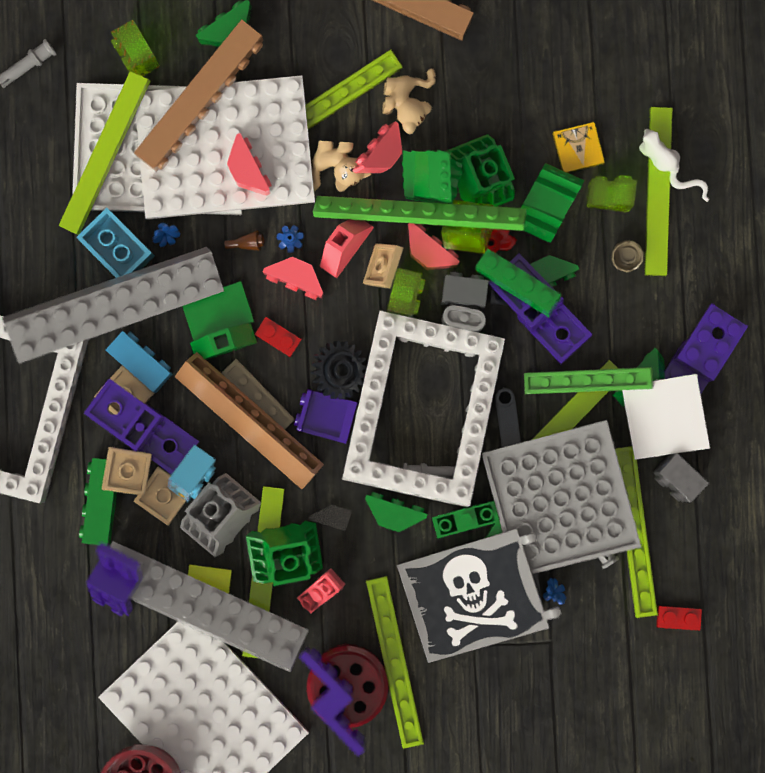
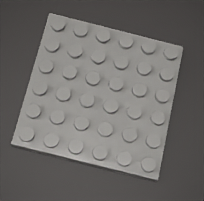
(566, 494)

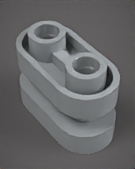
(463, 318)

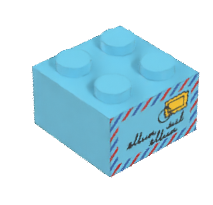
(191, 473)

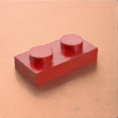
(278, 337)
(679, 618)

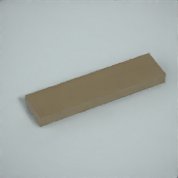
(247, 383)

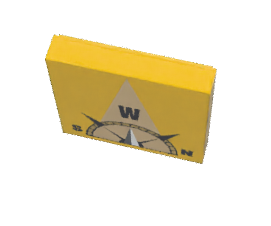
(578, 147)

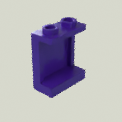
(325, 416)

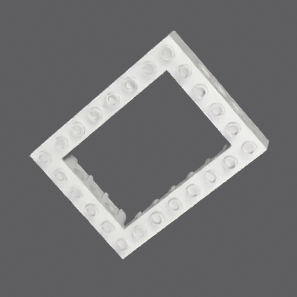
(51, 427)
(362, 471)

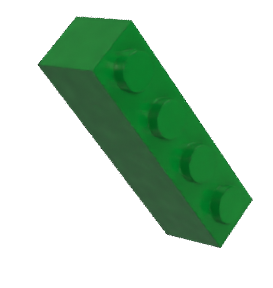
(518, 283)
(99, 508)

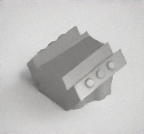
(219, 514)

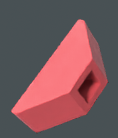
(381, 152)
(246, 168)
(343, 245)
(428, 249)
(296, 275)
(321, 591)

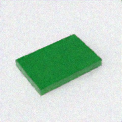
(218, 311)

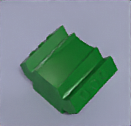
(485, 172)
(430, 176)
(550, 201)
(284, 553)

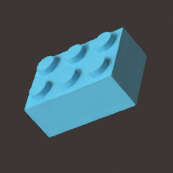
(114, 245)

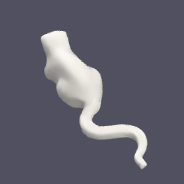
(667, 160)

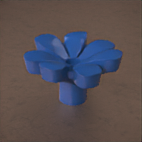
(165, 234)
(294, 242)
(554, 592)

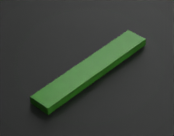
(589, 380)

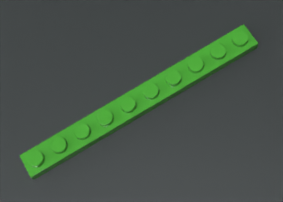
(420, 213)

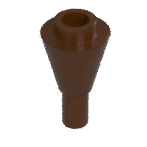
(251, 241)

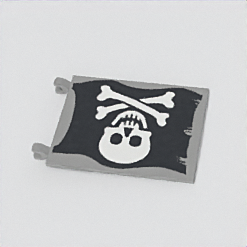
(474, 595)

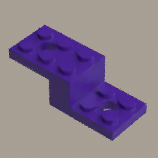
(545, 327)
(704, 353)
(140, 426)
(114, 580)
(333, 700)

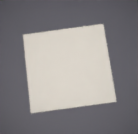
(666, 418)

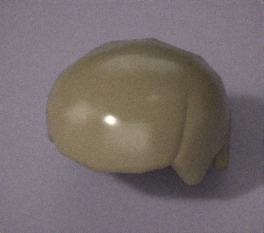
(627, 256)

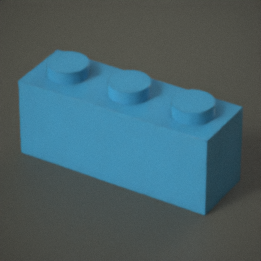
(139, 361)

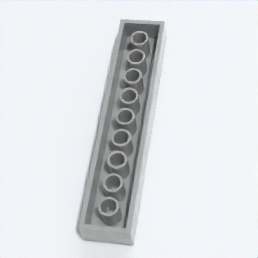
(112, 304)
(216, 612)

